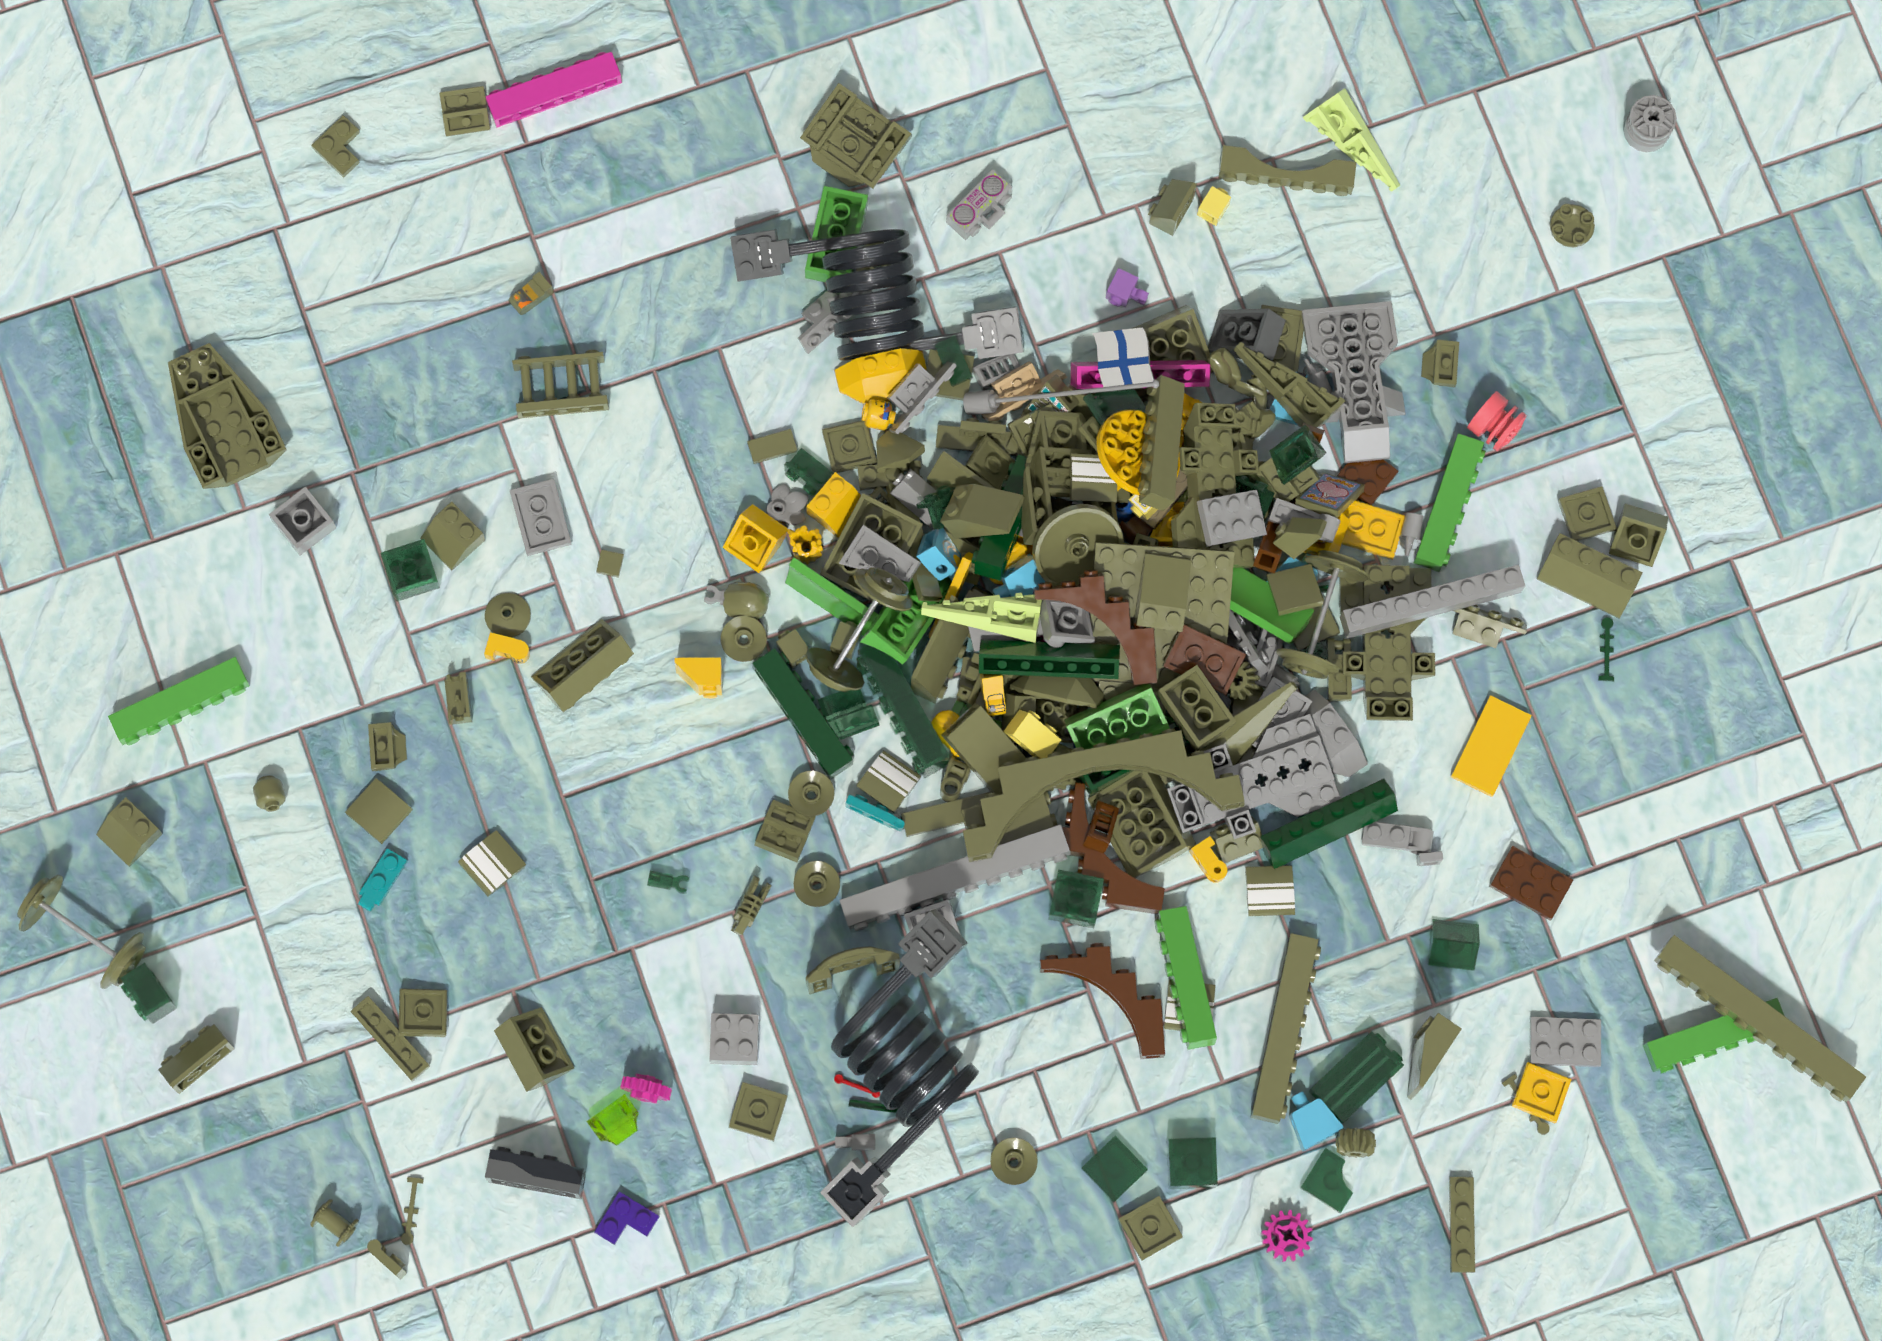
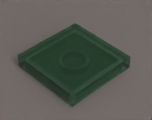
(1114, 1169)

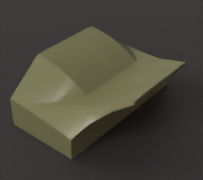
(1441, 363)
(386, 746)

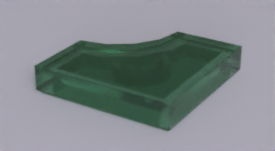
(1327, 1183)

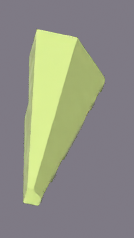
(1344, 125)
(1006, 616)

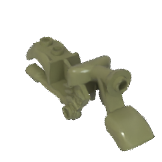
(1253, 417)

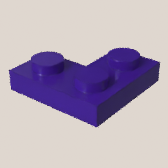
(622, 1213)

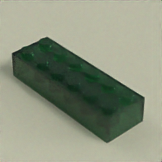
(903, 709)

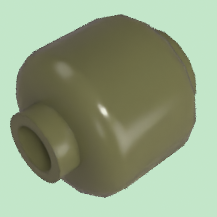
(269, 793)

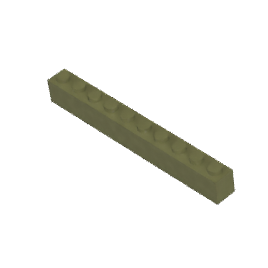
(1760, 1019)

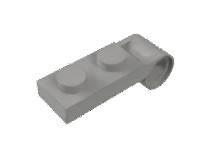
(1285, 511)
(1398, 837)

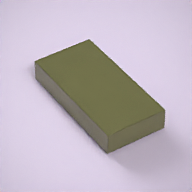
(772, 446)

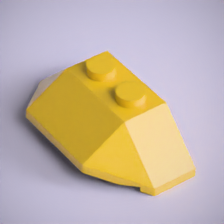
(876, 374)

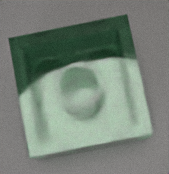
(410, 570)
(1076, 899)
(148, 993)
(1192, 1163)

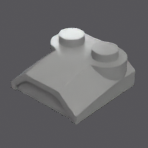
(1065, 623)

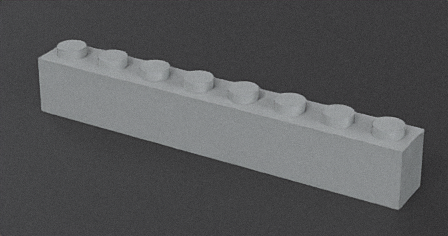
(1432, 601)

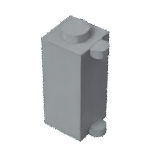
(910, 490)

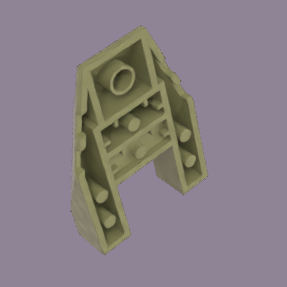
(1048, 468)

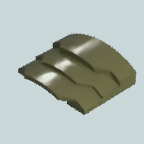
(853, 139)
(820, 977)

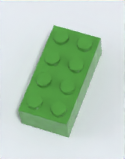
(838, 215)
(1117, 718)

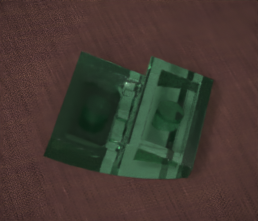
(848, 713)

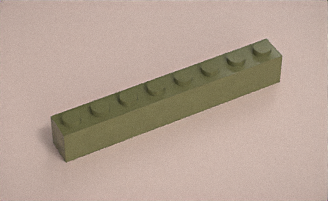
(1284, 1029)

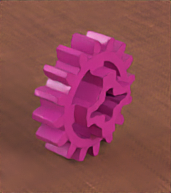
(646, 1088)
(1276, 1230)

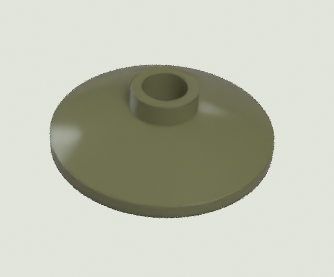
(513, 624)
(731, 638)
(811, 782)
(816, 872)
(1017, 1149)

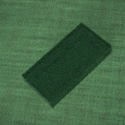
(951, 351)

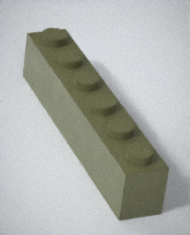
(1161, 443)

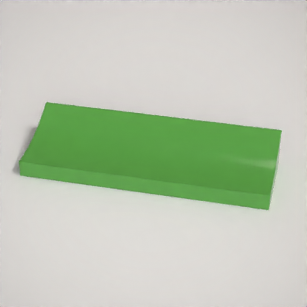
(827, 595)
(1254, 601)
(900, 631)

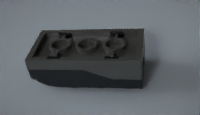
(534, 1173)

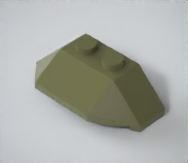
(1062, 689)

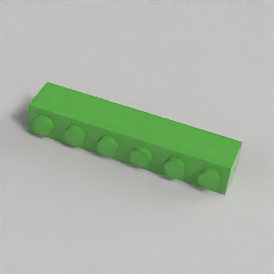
(1449, 502)
(179, 701)
(1186, 978)
(1698, 1041)

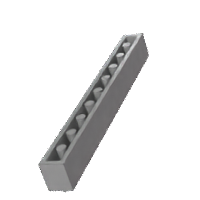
(954, 877)

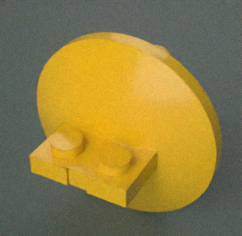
(1120, 448)

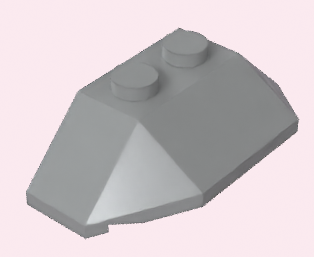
(1337, 740)

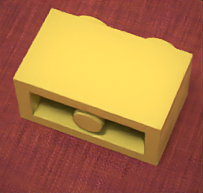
(1032, 735)

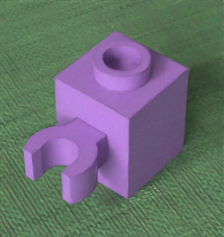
(1123, 288)

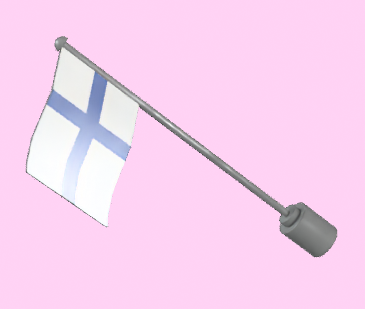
(1121, 366)

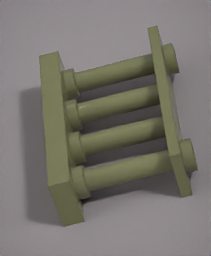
(573, 403)

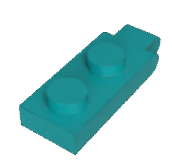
(878, 813)
(381, 879)

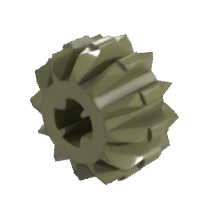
(1248, 683)
(1355, 1142)

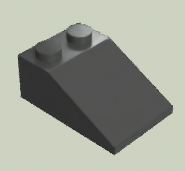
(1255, 328)

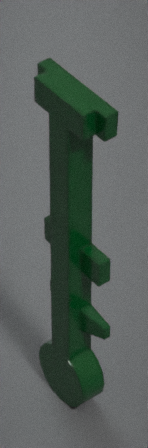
(1606, 624)

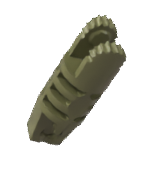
(749, 906)

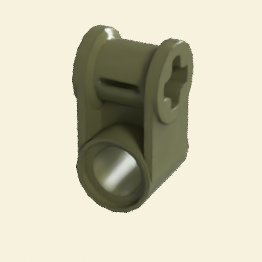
(955, 775)

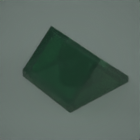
(1296, 454)
(1453, 944)

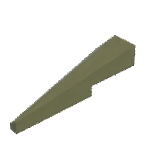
(1252, 723)

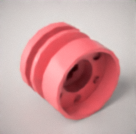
(1497, 421)

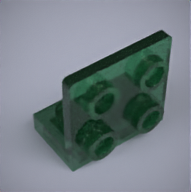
(1110, 402)

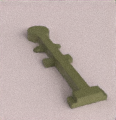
(1542, 1128)
(407, 1238)

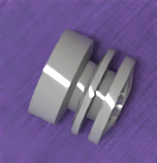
(1646, 134)

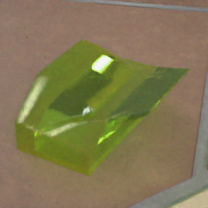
(615, 1121)

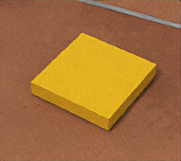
(1541, 1092)

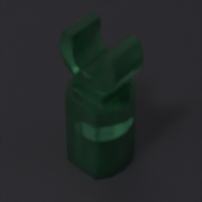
(666, 881)

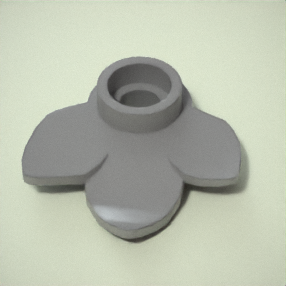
(789, 503)

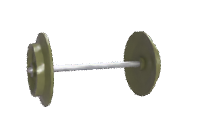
(1338, 566)
(834, 669)
(39, 901)

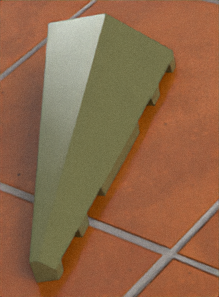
(1294, 393)

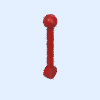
(839, 1079)

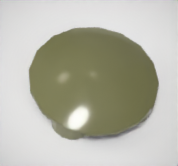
(1572, 225)

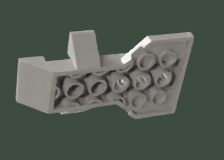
(1366, 402)
(1296, 794)

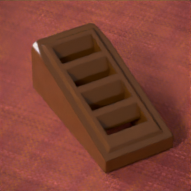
(1098, 840)

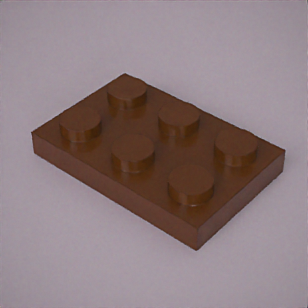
(1214, 658)
(1531, 883)

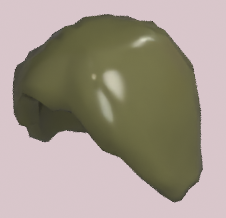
(745, 600)

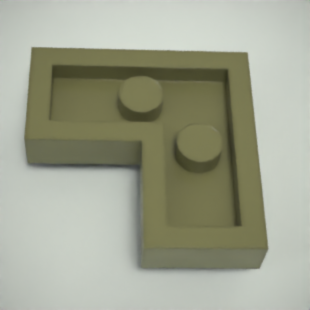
(333, 144)

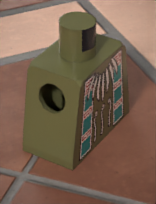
(1060, 403)

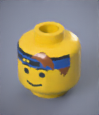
(878, 414)

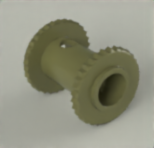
(334, 1223)

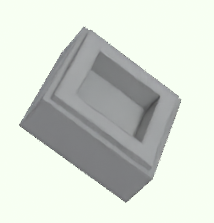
(1430, 858)

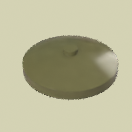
(1067, 541)

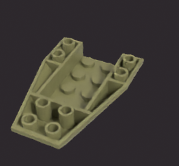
(221, 420)

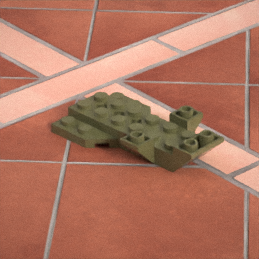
(1210, 473)
(1387, 663)

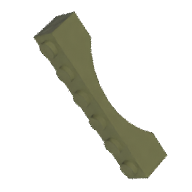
(1241, 165)

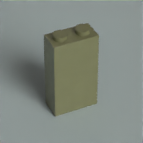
(982, 746)
(1030, 821)

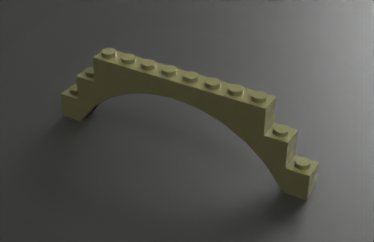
(1154, 754)

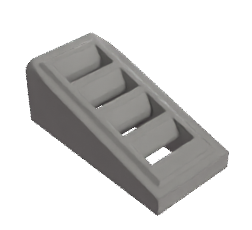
(979, 369)

